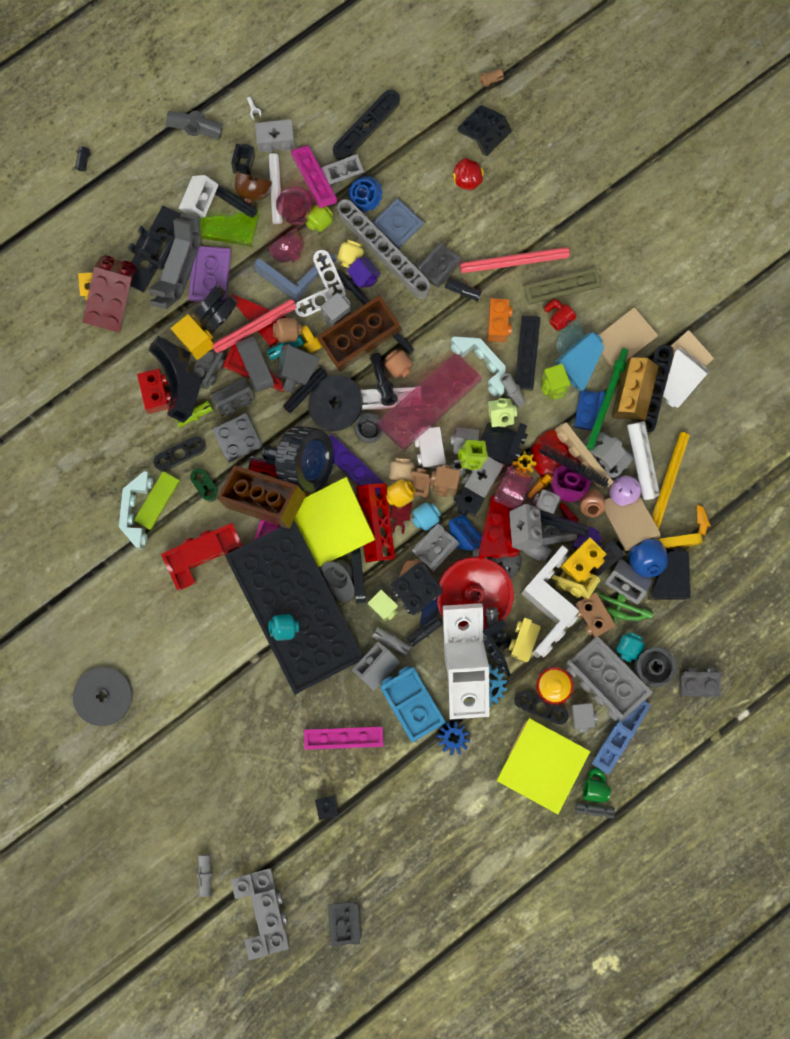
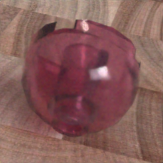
(294, 204)
(287, 247)

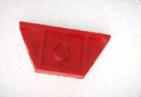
(496, 533)

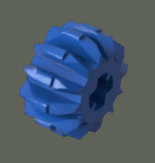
(456, 732)

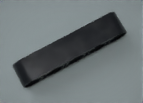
(660, 383)

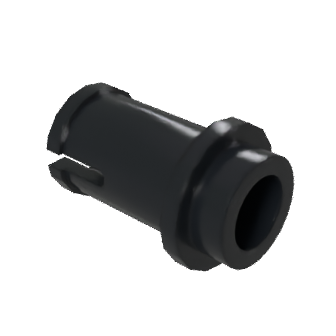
(82, 158)

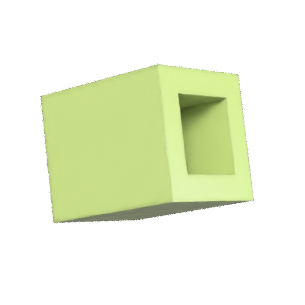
(383, 606)

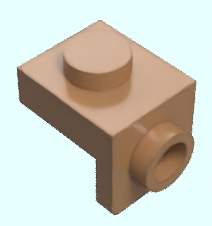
(421, 482)

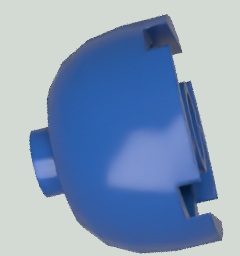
(648, 558)

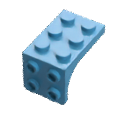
(412, 703)

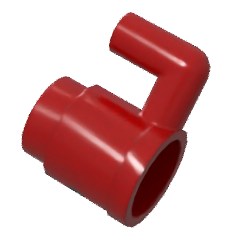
(562, 317)

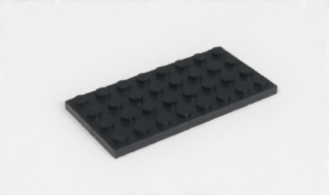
(284, 579)

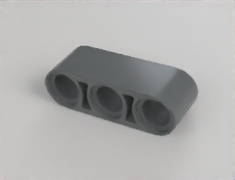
(255, 364)

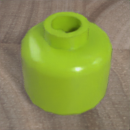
(319, 218)

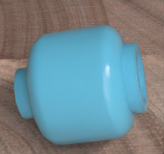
(425, 516)

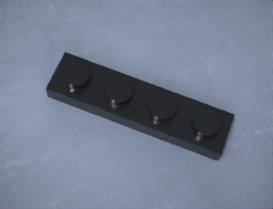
(527, 352)

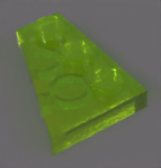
(233, 229)

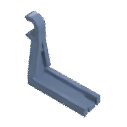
(283, 284)

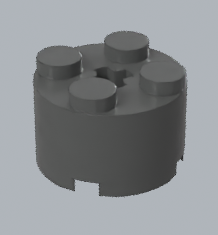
(658, 657)

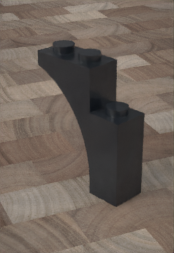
(183, 384)

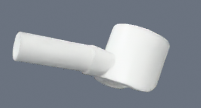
(253, 108)

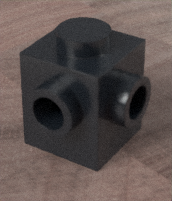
(468, 502)

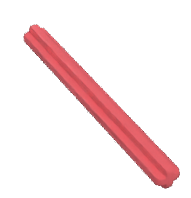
(514, 260)

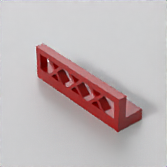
(369, 504)

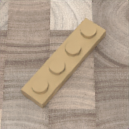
(580, 451)

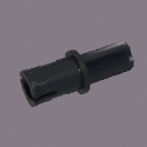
(463, 289)
(424, 631)

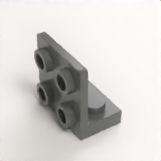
(233, 397)

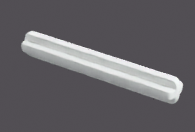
(276, 187)

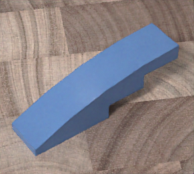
(619, 738)

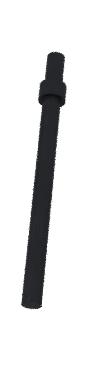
(351, 286)

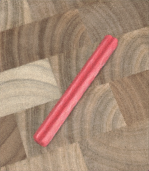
(254, 326)

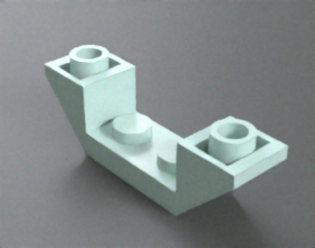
(464, 345)
(142, 485)

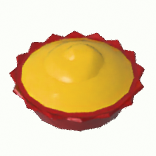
(555, 685)

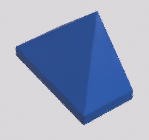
(464, 533)

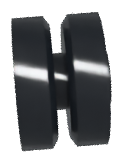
(217, 311)

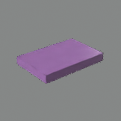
(208, 271)

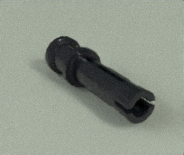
(384, 385)

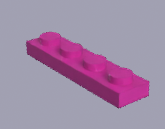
(313, 176)
(343, 738)

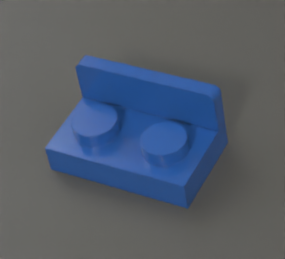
(587, 409)

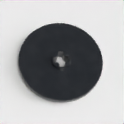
(342, 414)

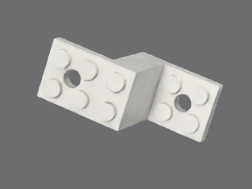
(551, 603)
(466, 661)

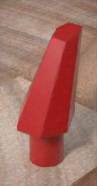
(568, 513)

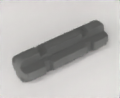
(595, 810)

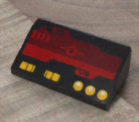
(263, 466)

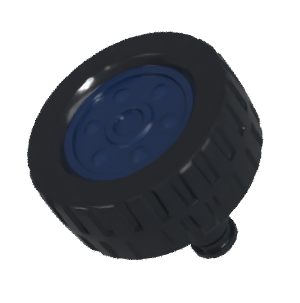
(302, 457)

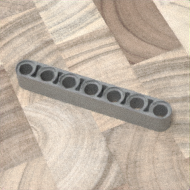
(382, 241)

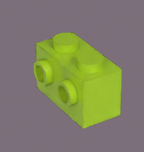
(555, 382)

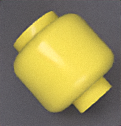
(349, 253)

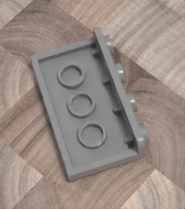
(608, 679)

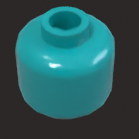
(283, 627)
(630, 646)

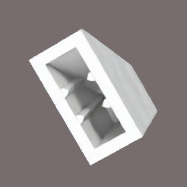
(683, 377)

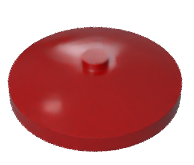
(476, 583)

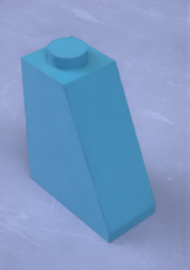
(582, 359)

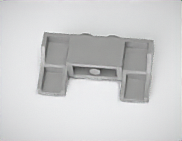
(267, 910)

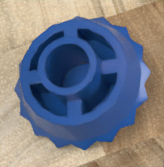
(365, 193)

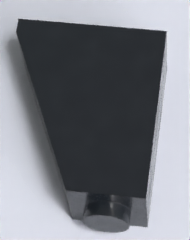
(675, 580)

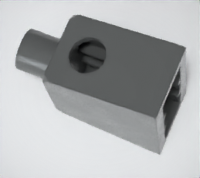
(295, 367)

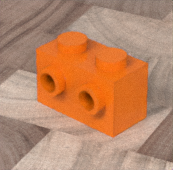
(498, 320)

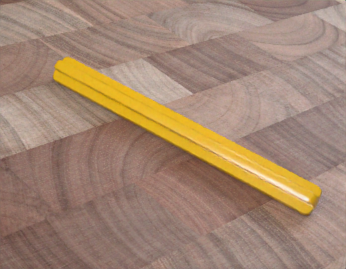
(670, 478)

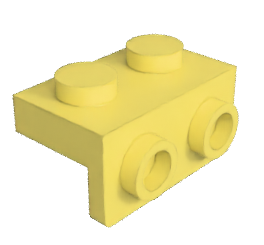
(579, 589)
(525, 640)

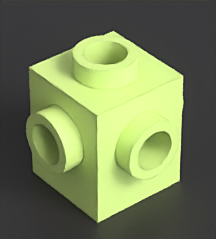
(501, 412)

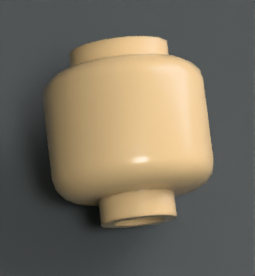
(401, 469)

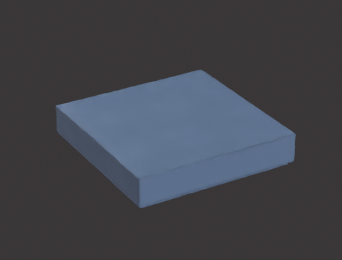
(398, 223)

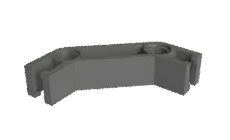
(179, 262)

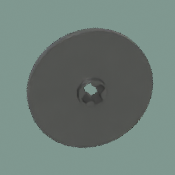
(90, 686)

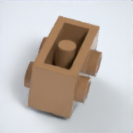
(445, 481)
(597, 613)

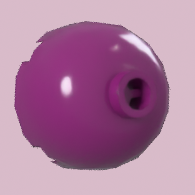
(569, 484)

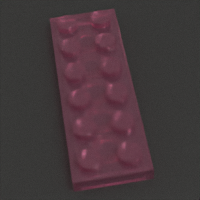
(429, 402)

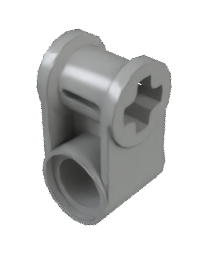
(620, 466)

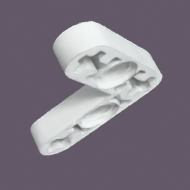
(327, 293)

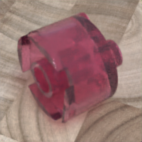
(513, 488)

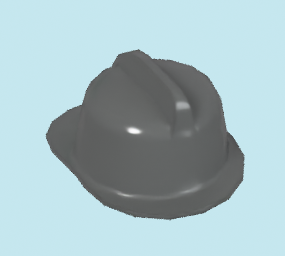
(338, 579)

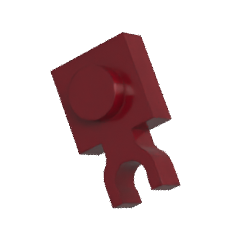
(400, 515)

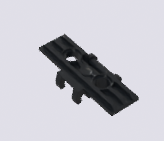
(149, 246)

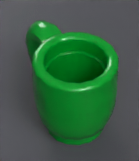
(596, 790)

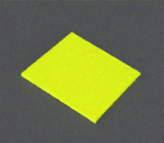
(333, 522)
(543, 766)

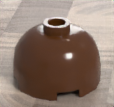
(252, 187)

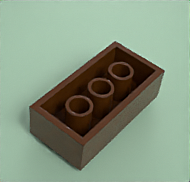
(359, 333)
(261, 496)

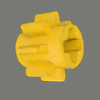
(528, 460)

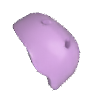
(626, 485)

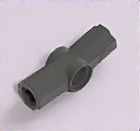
(194, 124)

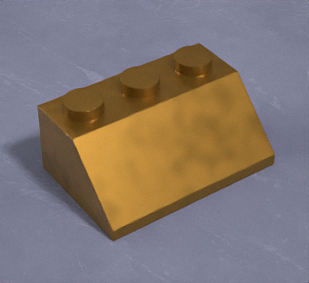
(635, 389)

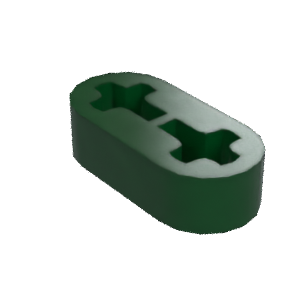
(200, 487)

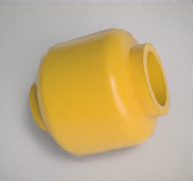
(400, 493)

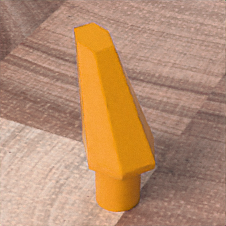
(541, 484)
(702, 520)

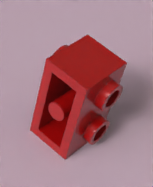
(153, 390)

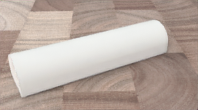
(643, 460)

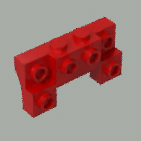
(199, 551)

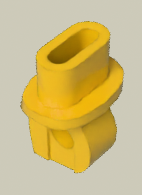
(311, 343)

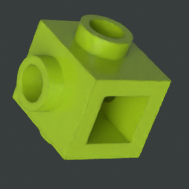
(473, 454)

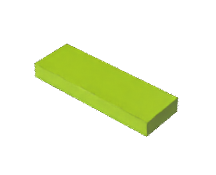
(157, 500)

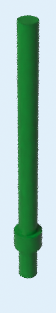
(618, 367)

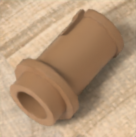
(491, 77)

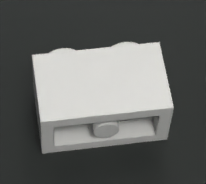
(198, 196)
(430, 449)

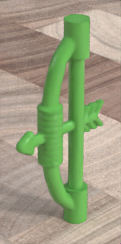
(644, 613)

